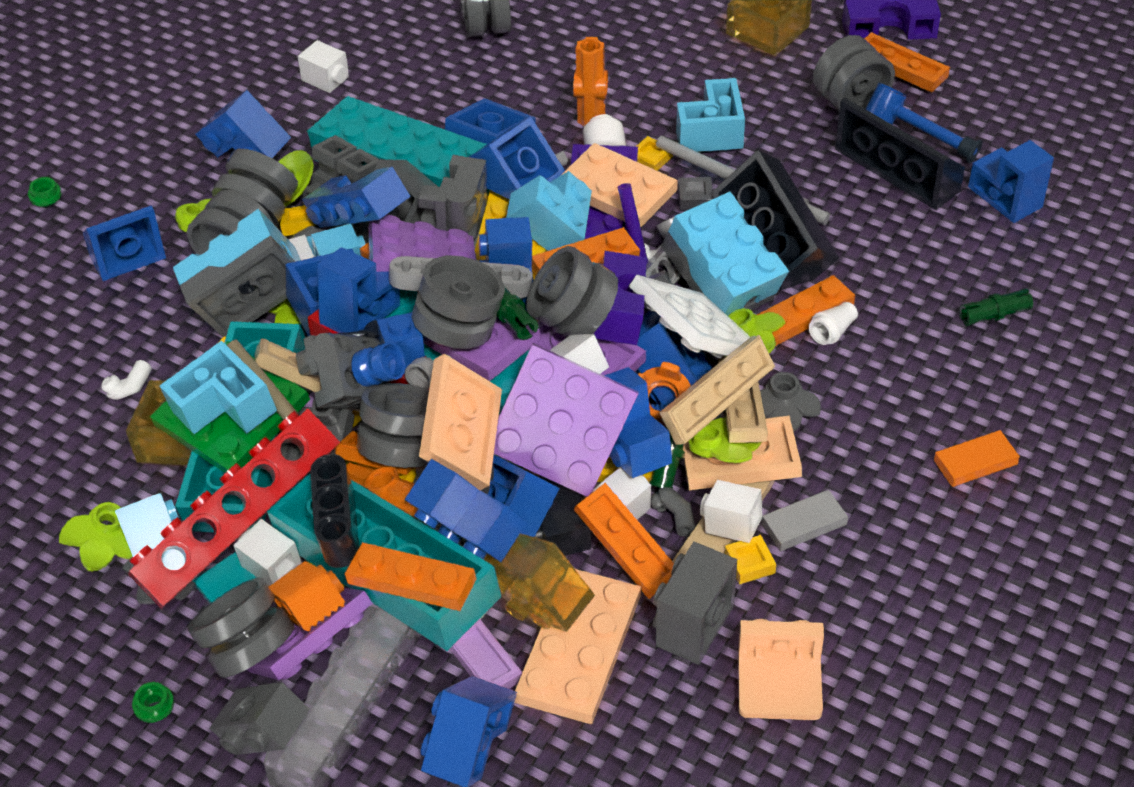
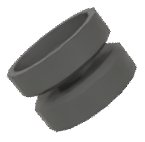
(475, 13)
(851, 71)
(260, 179)
(220, 217)
(572, 293)
(458, 302)
(392, 424)
(241, 627)

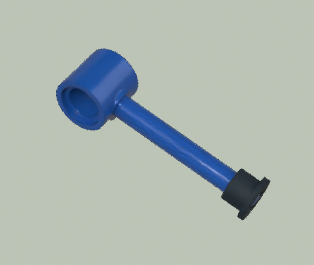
(889, 105)

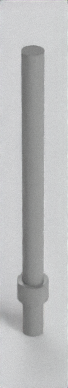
(718, 168)

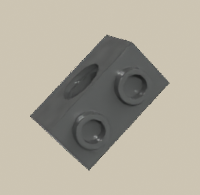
(259, 719)

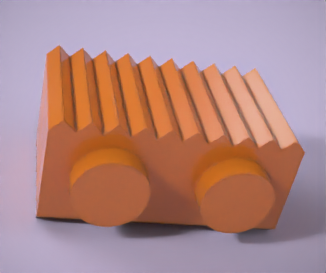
(308, 594)

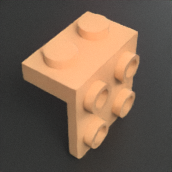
(780, 669)

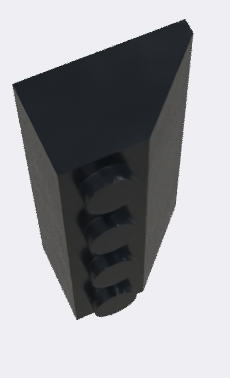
(897, 156)
(781, 216)

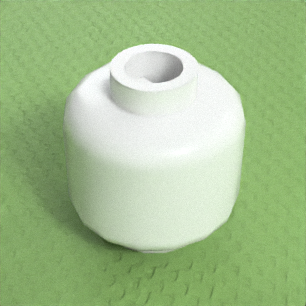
(604, 131)

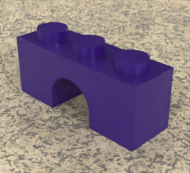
(915, 17)
(627, 312)

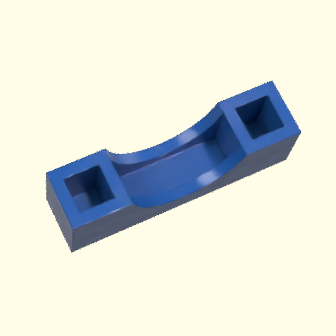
(362, 201)

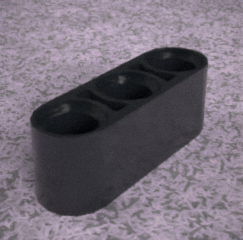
(334, 510)

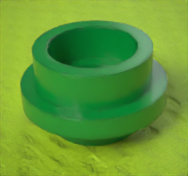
(44, 191)
(151, 693)

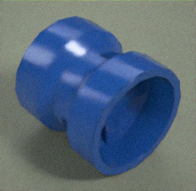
(378, 364)

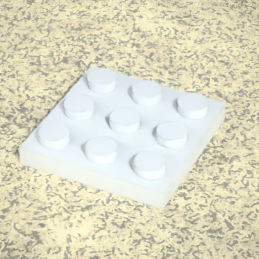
(692, 316)

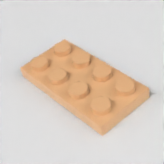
(573, 667)

